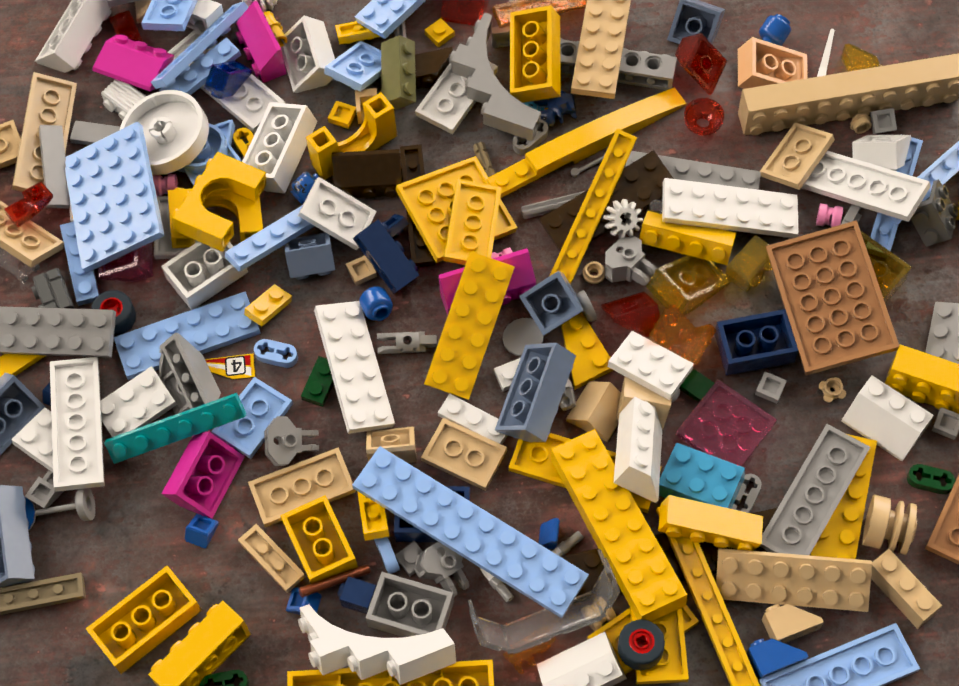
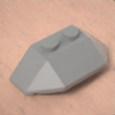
(186, 374)

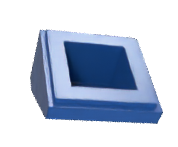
(200, 530)
(549, 533)
(296, 601)

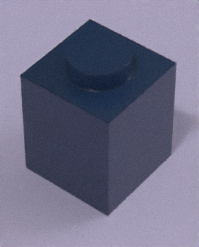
(356, 594)

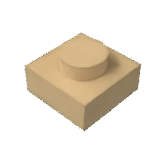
(361, 270)

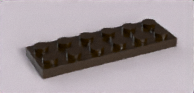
(638, 183)

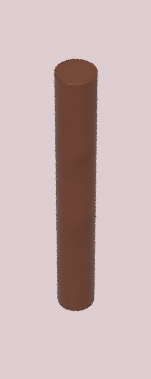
(334, 580)

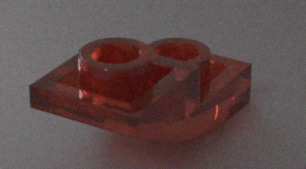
(125, 25)
(33, 202)

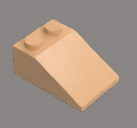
(767, 64)

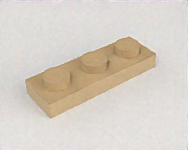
(271, 558)

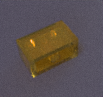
(749, 264)

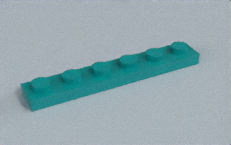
(175, 428)

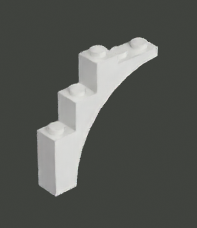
(402, 657)

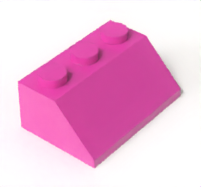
(260, 44)
(131, 61)
(203, 474)

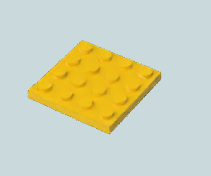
(431, 201)

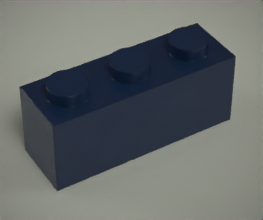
(386, 256)

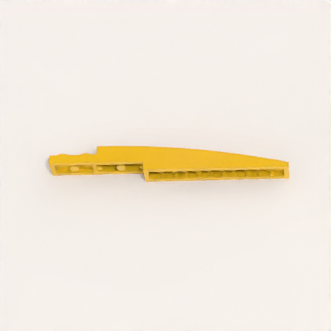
(586, 140)

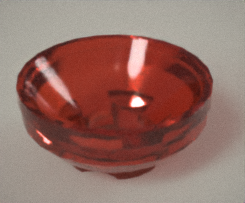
(703, 109)

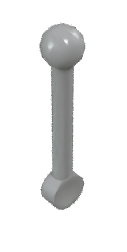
(575, 172)

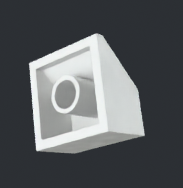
(882, 150)

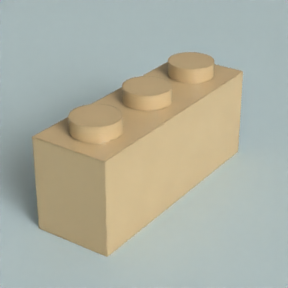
(904, 589)

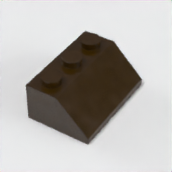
(368, 172)

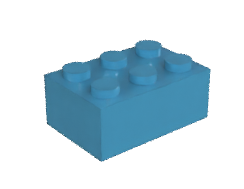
(701, 477)

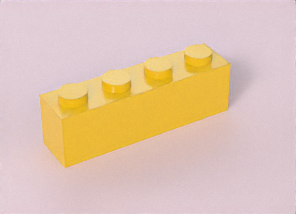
(690, 240)
(710, 524)

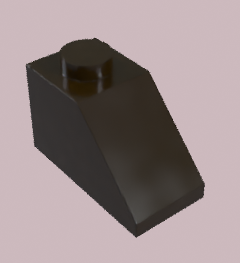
(430, 66)

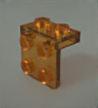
(680, 336)

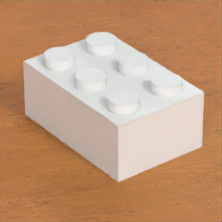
(200, 273)

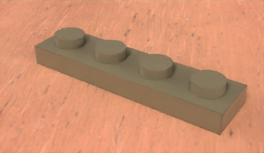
(42, 593)

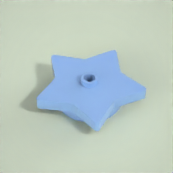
(218, 140)

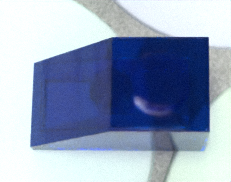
(226, 78)

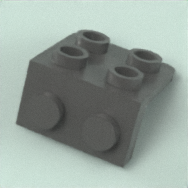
(935, 216)

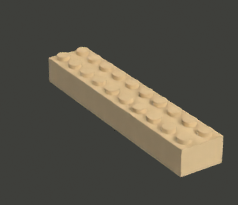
(849, 94)

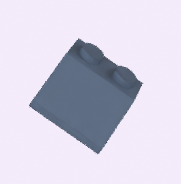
(695, 18)
(309, 256)
(551, 302)

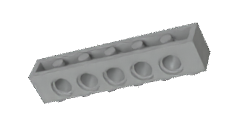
(639, 74)

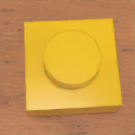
(439, 32)
(342, 114)

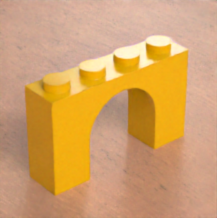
(376, 130)
(220, 174)
(246, 211)

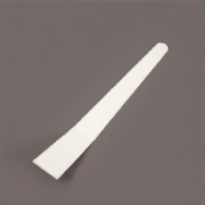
(824, 63)

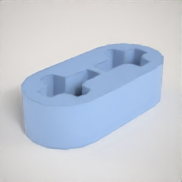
(276, 353)
(387, 555)

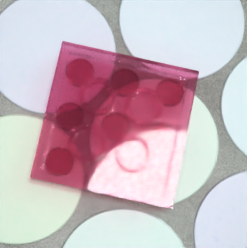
(726, 425)

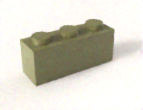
(398, 71)

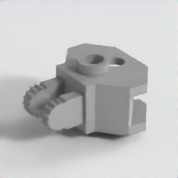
(628, 262)
(288, 439)
(438, 564)

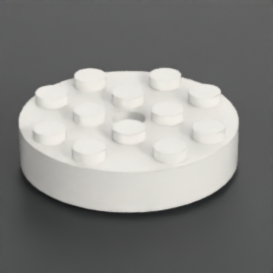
(181, 123)

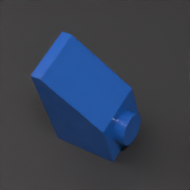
(773, 656)

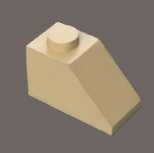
(789, 622)

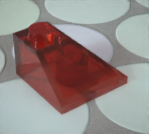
(701, 61)
(634, 313)

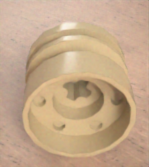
(888, 524)

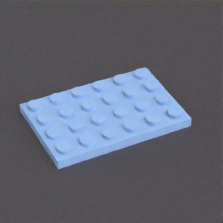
(113, 197)

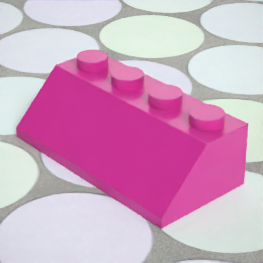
(520, 282)

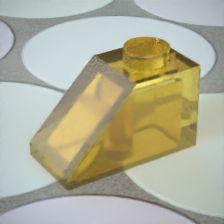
(858, 59)

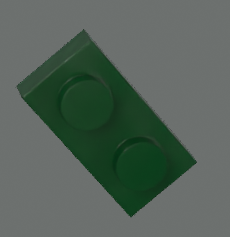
(319, 383)

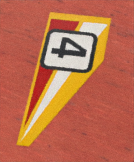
(233, 366)

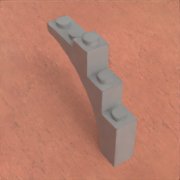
(499, 106)

